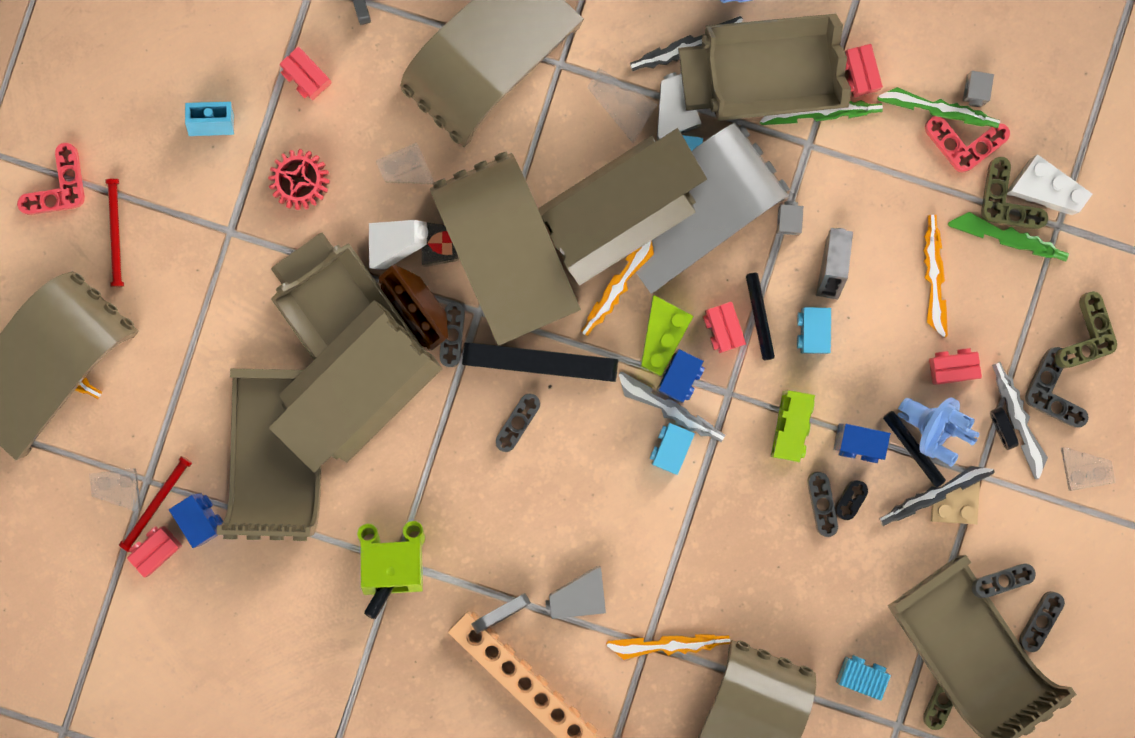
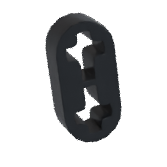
(1004, 428)
(856, 502)

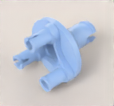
(938, 425)

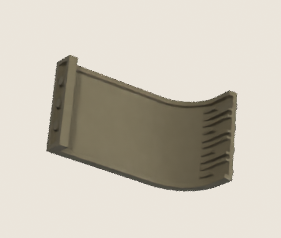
(483, 58)
(504, 248)
(49, 353)
(269, 484)
(976, 655)
(760, 696)

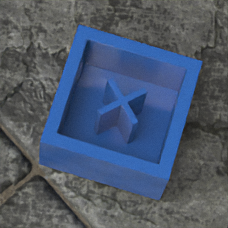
(680, 376)
(861, 441)
(196, 519)

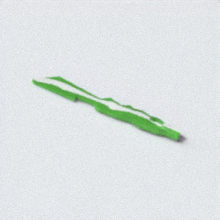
(938, 108)
(855, 109)

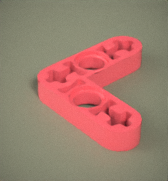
(961, 149)
(61, 194)

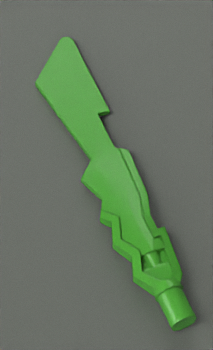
(1010, 237)

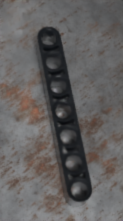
(540, 362)

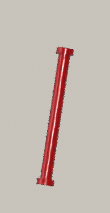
(114, 232)
(156, 502)

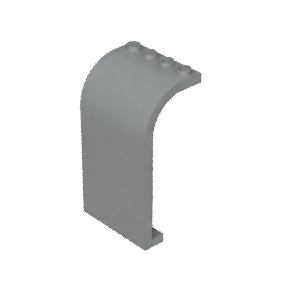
(733, 195)

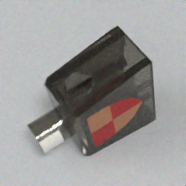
(438, 247)

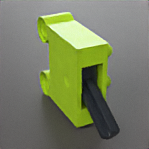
(390, 566)

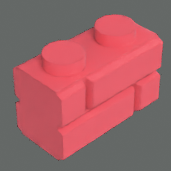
(862, 70)
(305, 73)
(724, 327)
(955, 368)
(153, 551)

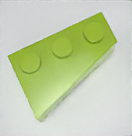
(663, 334)
(792, 425)

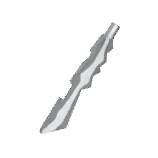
(639, 391)
(1019, 418)

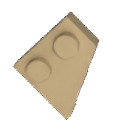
(958, 507)

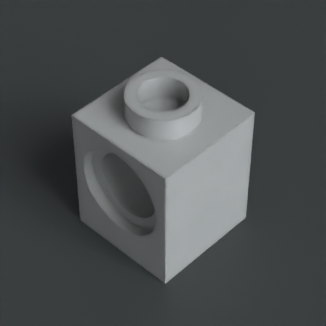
(978, 88)
(790, 218)

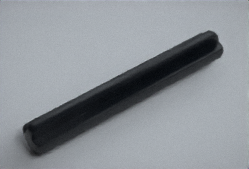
(760, 316)
(913, 448)

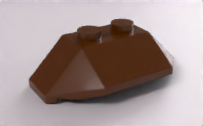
(415, 305)

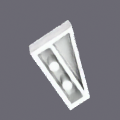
(1049, 187)

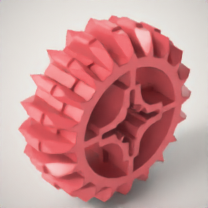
(296, 189)

